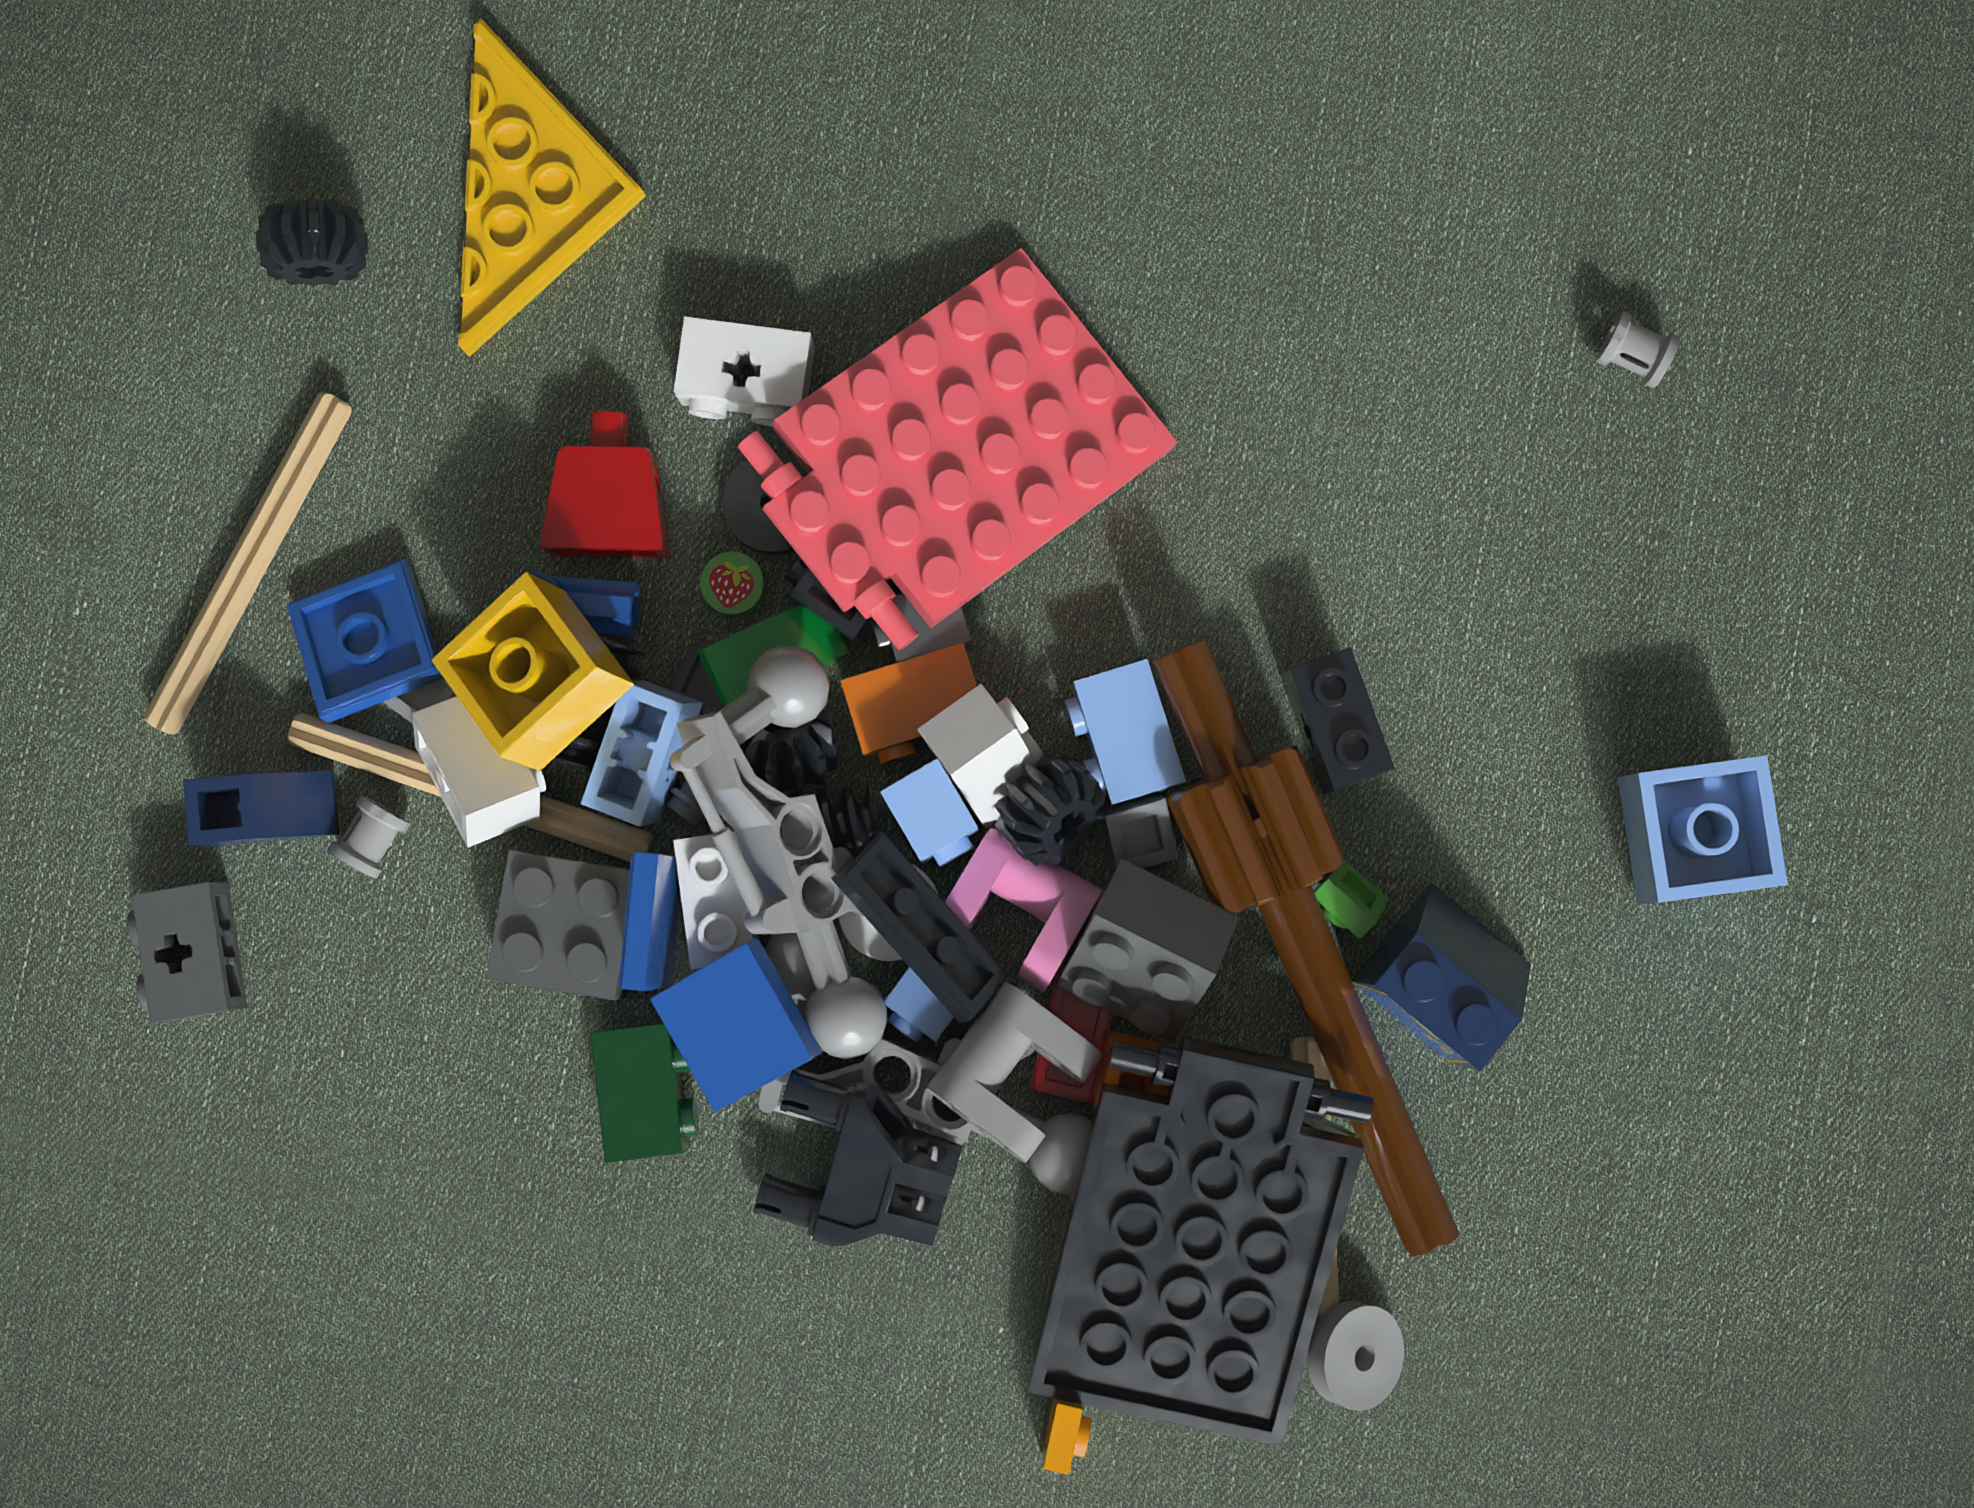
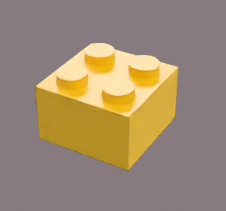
(532, 672)

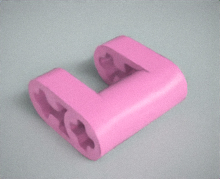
(1042, 890)

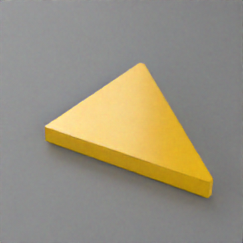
(532, 191)

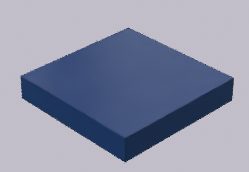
(364, 640)
(736, 1025)

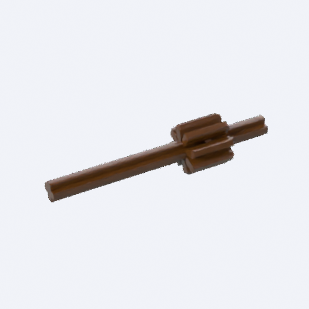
(1263, 842)

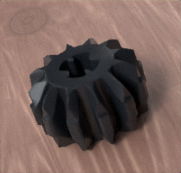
(311, 242)
(794, 756)
(1050, 809)

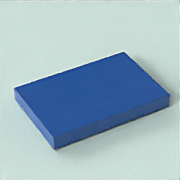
(650, 923)

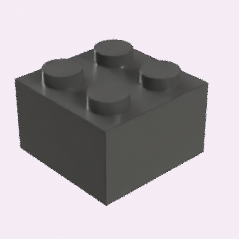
(560, 926)
(1148, 951)

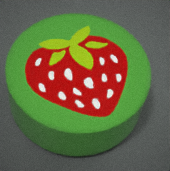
(732, 584)

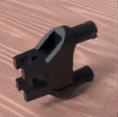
(881, 1176)

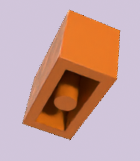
(902, 697)

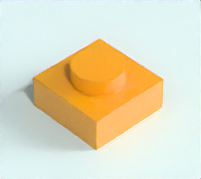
(1065, 1436)

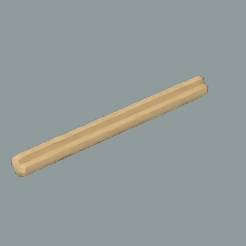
(247, 563)
(408, 768)

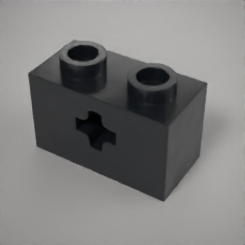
(1337, 720)

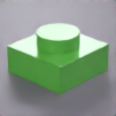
(1350, 899)

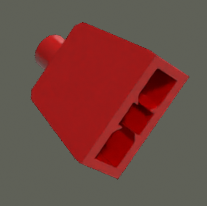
(606, 498)

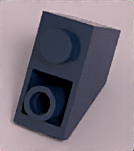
(260, 808)

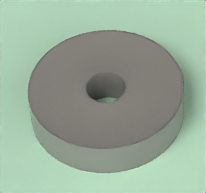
(1332, 1351)

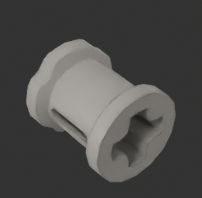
(1638, 349)
(368, 836)

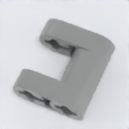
(989, 1055)

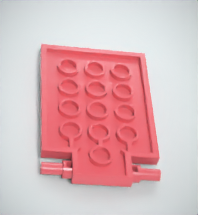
(955, 450)

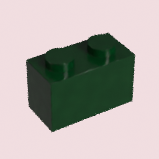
(642, 1093)

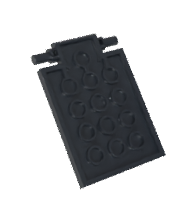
(1199, 1240)

